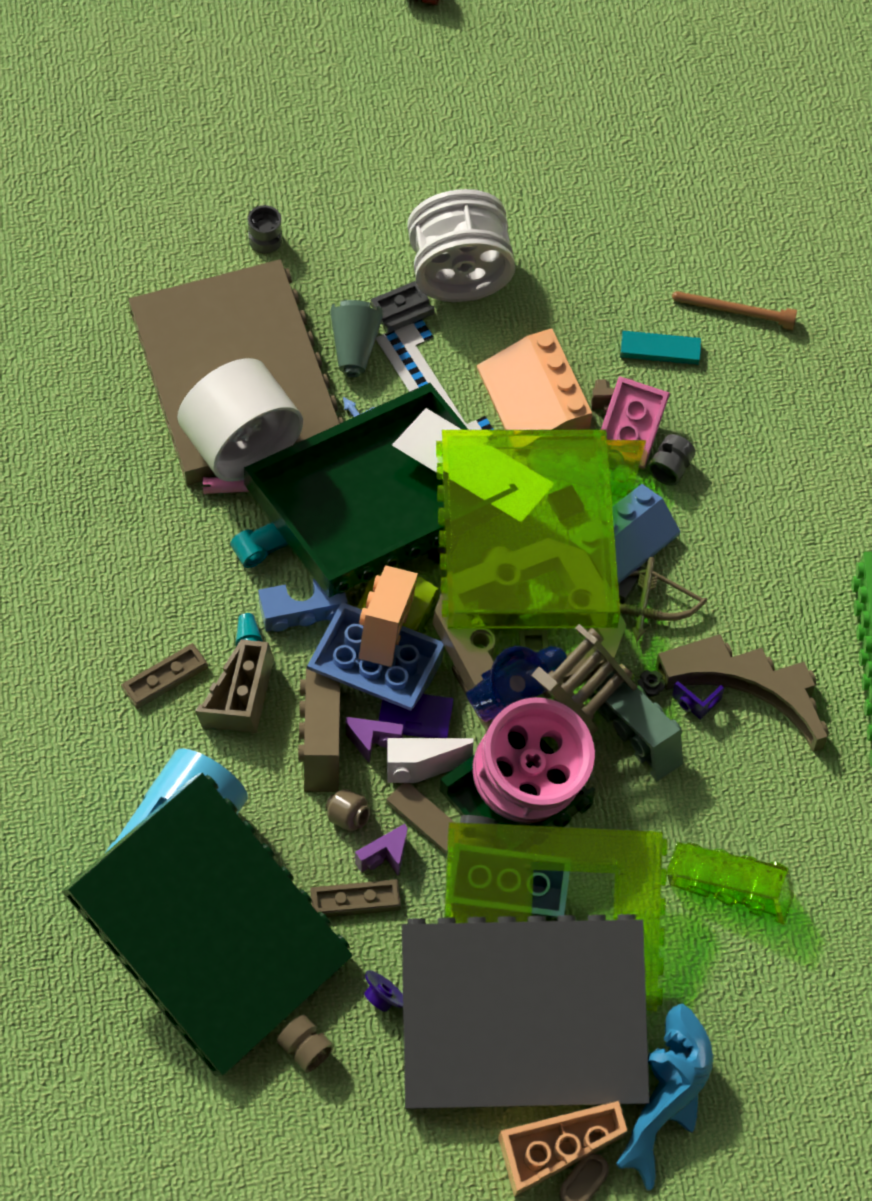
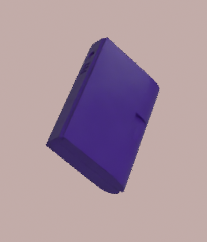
(427, 719)

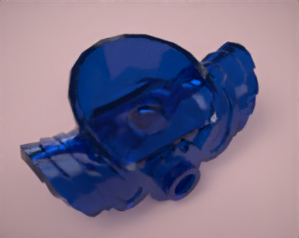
(494, 690)

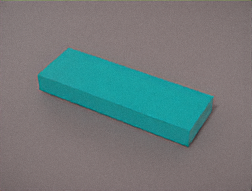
(660, 347)

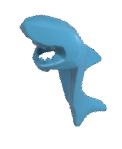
(681, 1077)

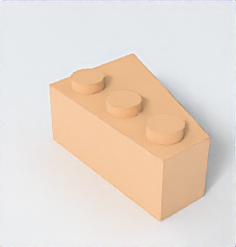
(385, 615)

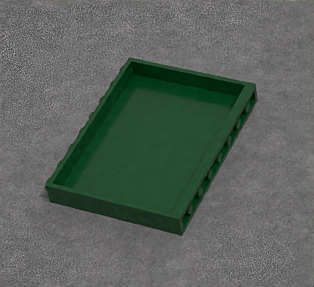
(353, 497)
(208, 923)

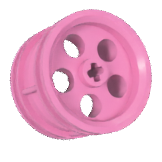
(534, 720)

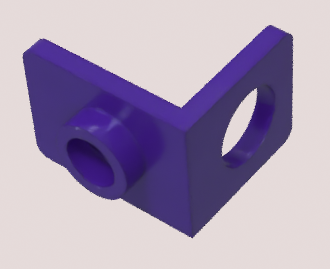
(693, 704)

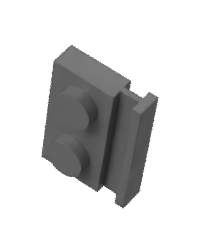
(403, 306)

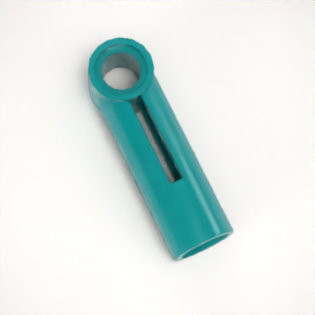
(255, 545)

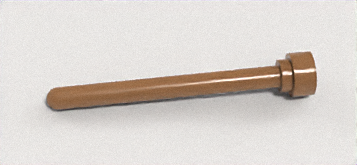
(785, 317)

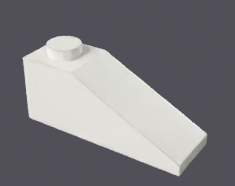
(422, 758)

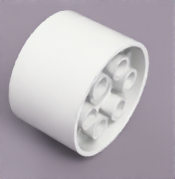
(239, 417)

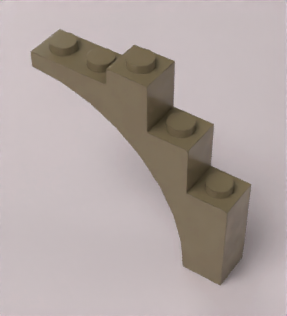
(752, 672)

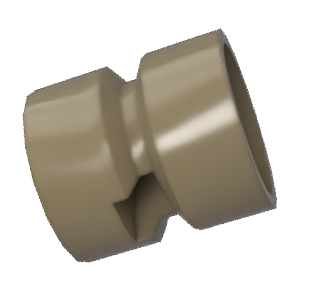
(304, 1042)

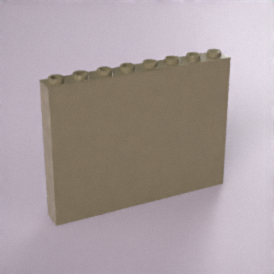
(226, 319)

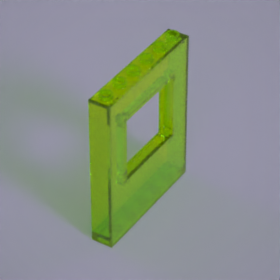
(494, 866)

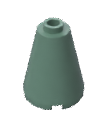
(354, 334)

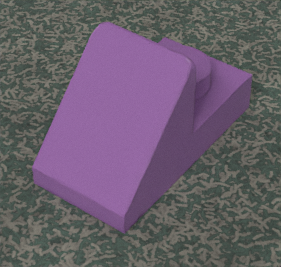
(366, 732)
(387, 847)

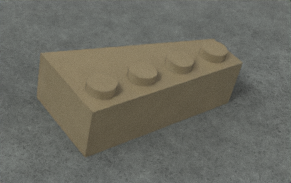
(320, 732)

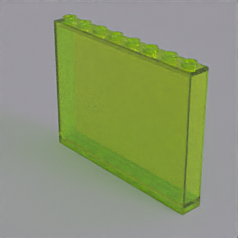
(527, 529)

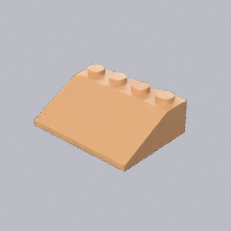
(535, 386)

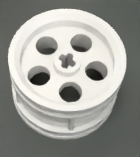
(461, 245)

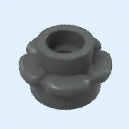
(651, 689)

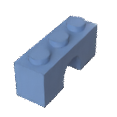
(282, 611)

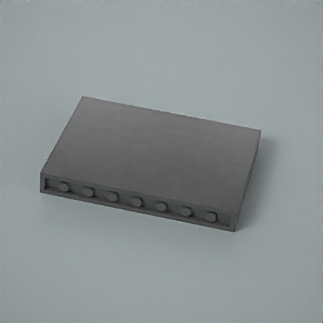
(524, 1012)

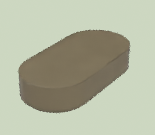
(585, 1179)

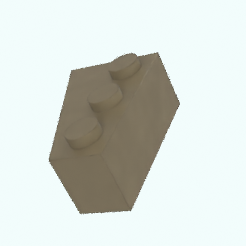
(240, 692)

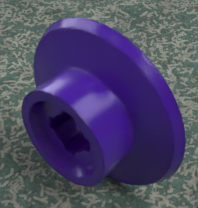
(382, 992)

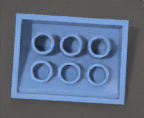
(402, 684)

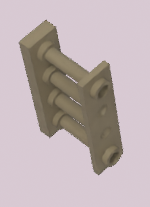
(563, 692)

